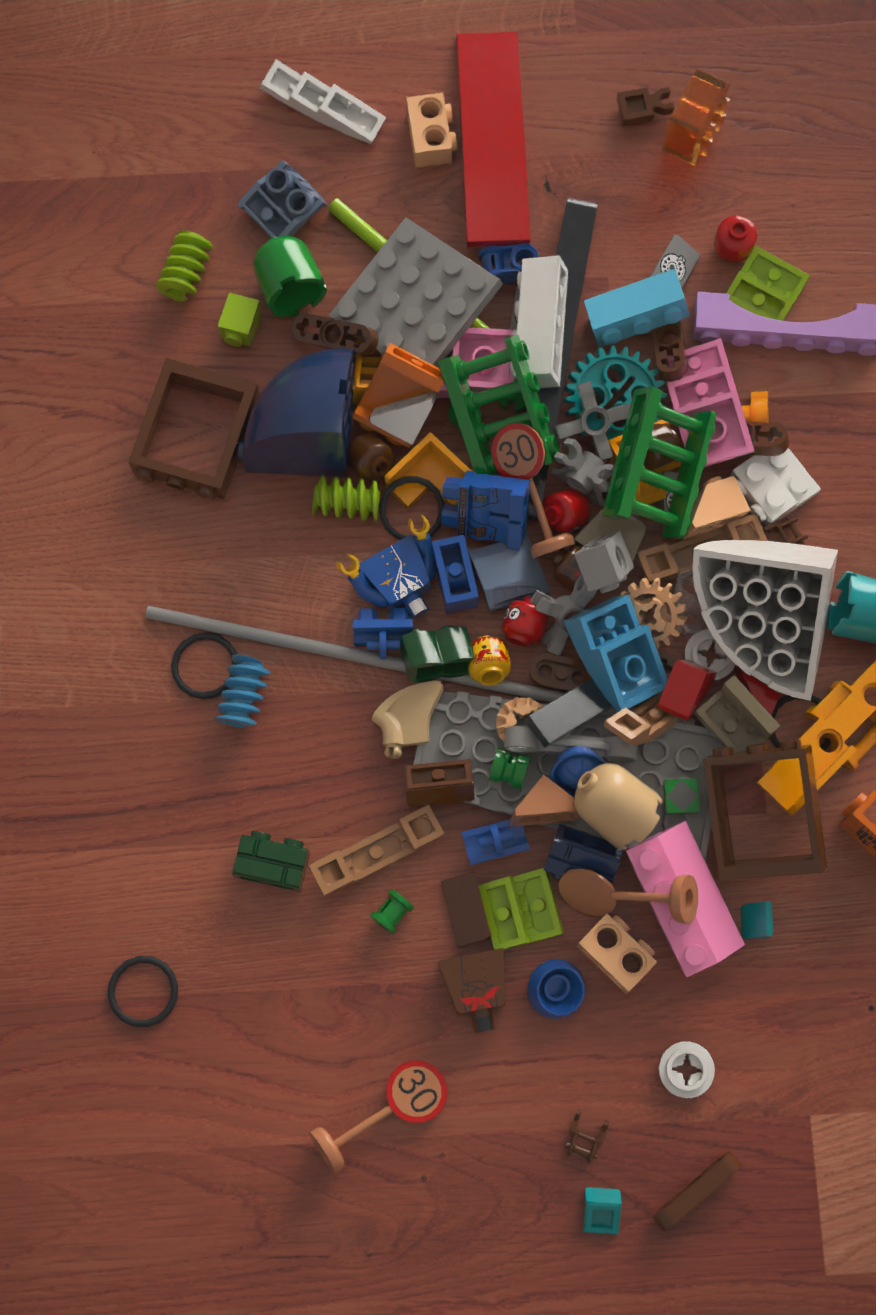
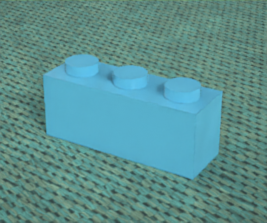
(637, 308)

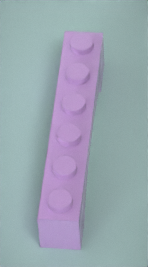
(720, 318)

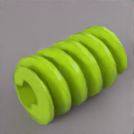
(183, 264)
(346, 498)

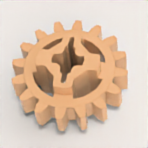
(661, 619)

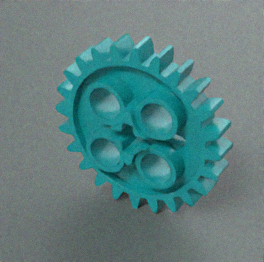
(596, 372)

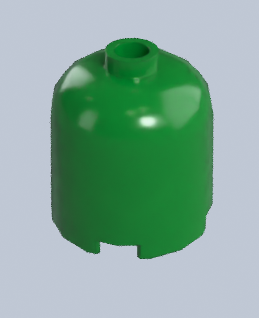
(288, 276)

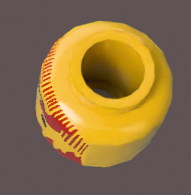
(490, 661)

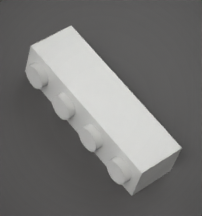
(542, 316)

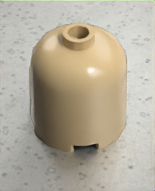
(616, 804)

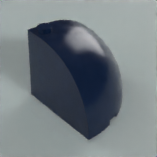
(303, 418)

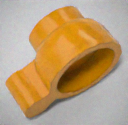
(758, 409)

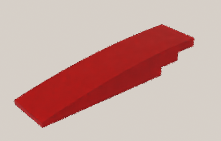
(492, 140)

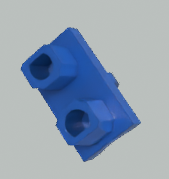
(381, 633)
(494, 842)

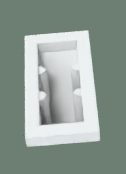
(404, 417)

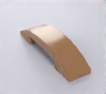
(671, 560)
(642, 723)
(376, 851)

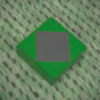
(681, 796)

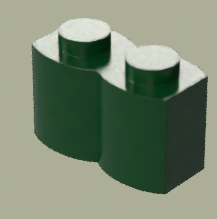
(436, 653)

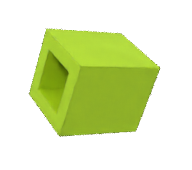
(239, 320)

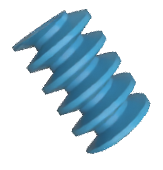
(242, 692)

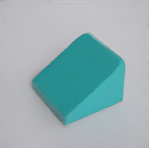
(756, 920)
(602, 1210)

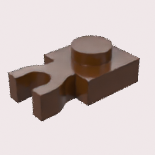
(639, 106)

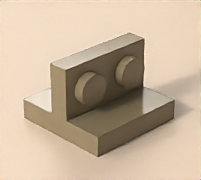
(736, 717)

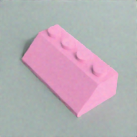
(713, 930)

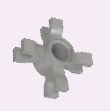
(589, 405)
(583, 472)
(558, 609)

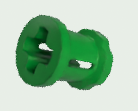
(392, 911)

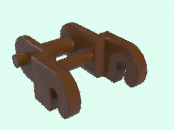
(791, 522)
(581, 1150)

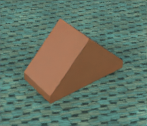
(545, 805)

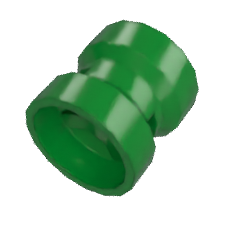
(509, 769)

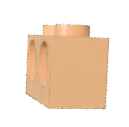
(429, 130)
(610, 959)

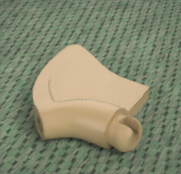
(407, 716)

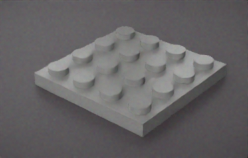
(418, 294)

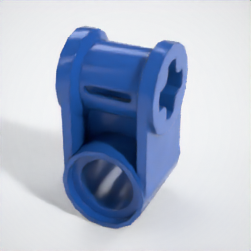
(506, 260)

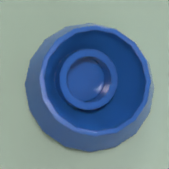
(572, 765)
(546, 989)

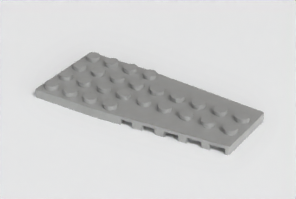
(466, 729)

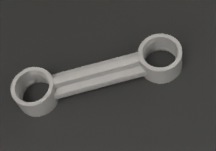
(611, 749)

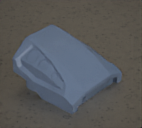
(281, 201)
(507, 573)

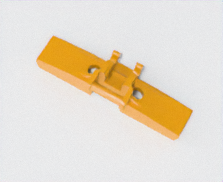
(835, 719)

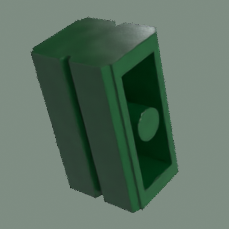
(271, 861)

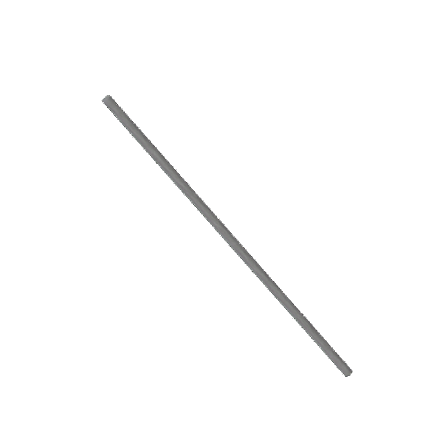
(340, 652)

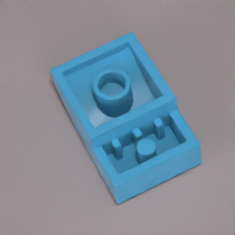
(618, 652)

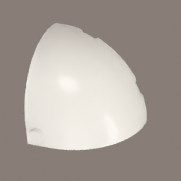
(767, 607)

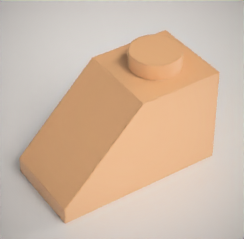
(716, 505)

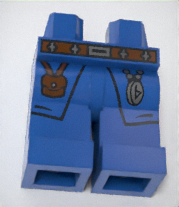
(488, 507)

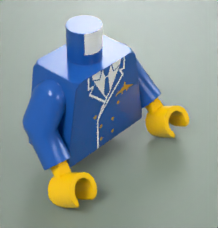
(396, 574)

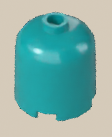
(855, 609)

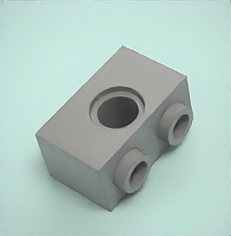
(604, 562)

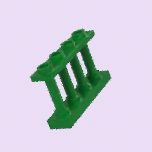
(467, 403)
(631, 456)

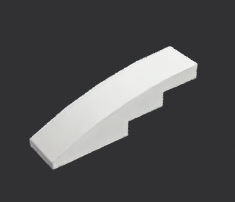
(324, 104)

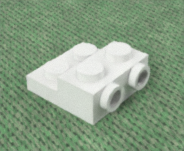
(774, 485)

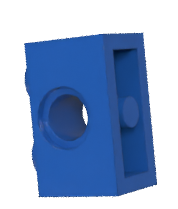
(455, 574)

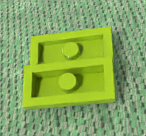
(767, 285)
(521, 909)

